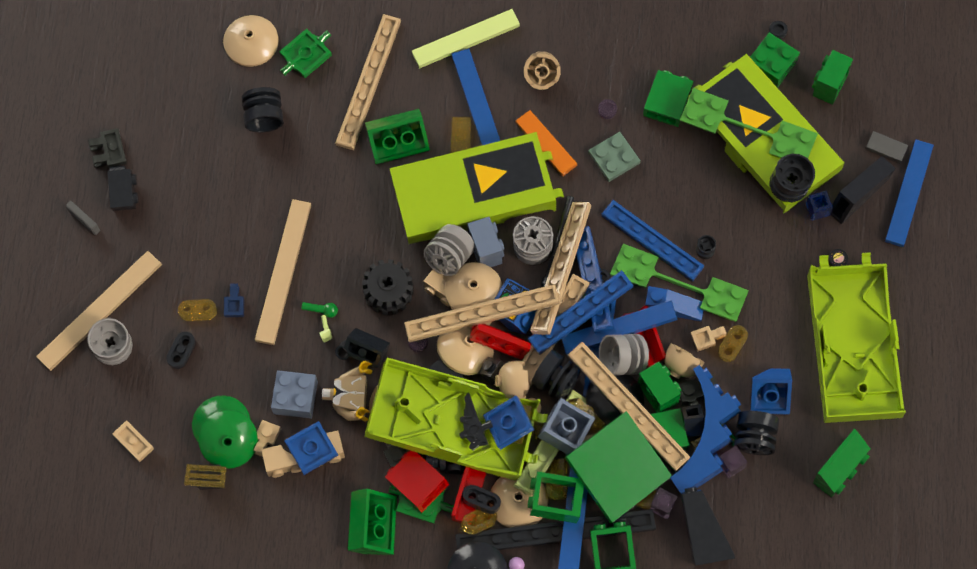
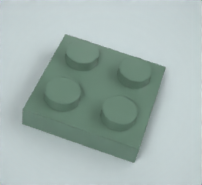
(614, 156)

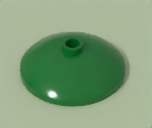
(214, 405)
(230, 425)

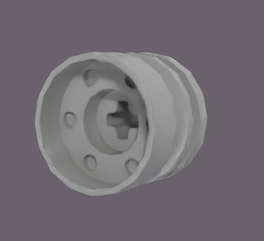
(449, 250)
(532, 250)
(106, 332)
(624, 353)

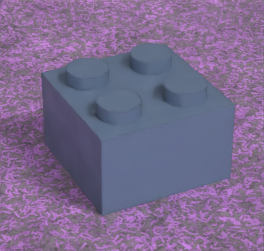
(487, 245)
(294, 394)
(566, 427)

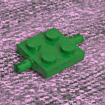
(305, 53)
(429, 514)

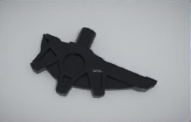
(473, 428)

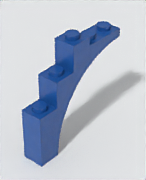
(719, 409)

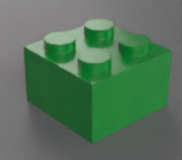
(775, 58)
(831, 76)
(659, 388)

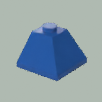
(772, 391)

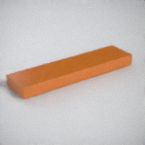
(561, 159)

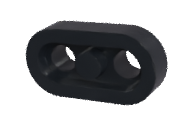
(181, 351)
(482, 498)

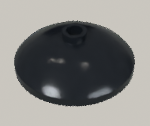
(603, 407)
(477, 556)

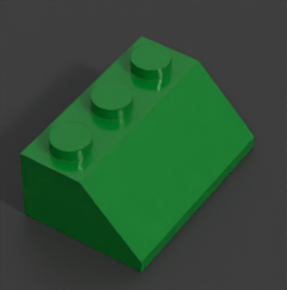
(397, 136)
(842, 464)
(372, 522)

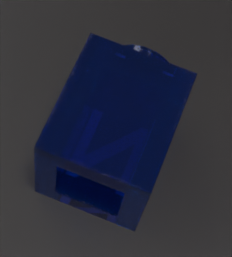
(819, 205)

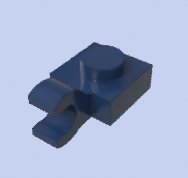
(234, 304)

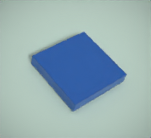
(509, 422)
(311, 448)

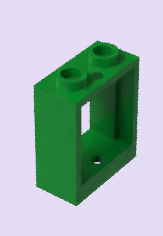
(554, 513)
(618, 527)

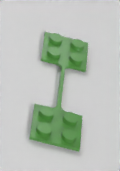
(707, 112)
(719, 298)

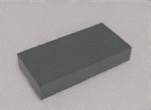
(886, 147)
(83, 218)

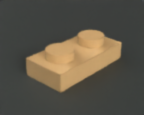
(133, 441)

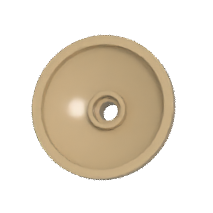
(254, 49)
(461, 294)
(460, 354)
(512, 511)

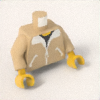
(350, 393)

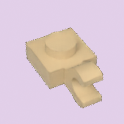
(705, 338)
(267, 435)

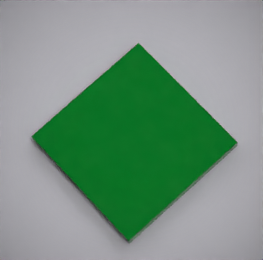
(618, 467)

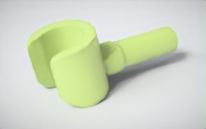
(325, 334)

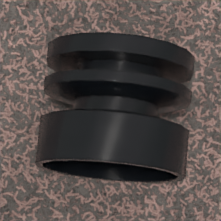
(262, 109)
(798, 170)
(555, 375)
(756, 432)

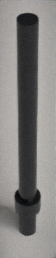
(567, 206)

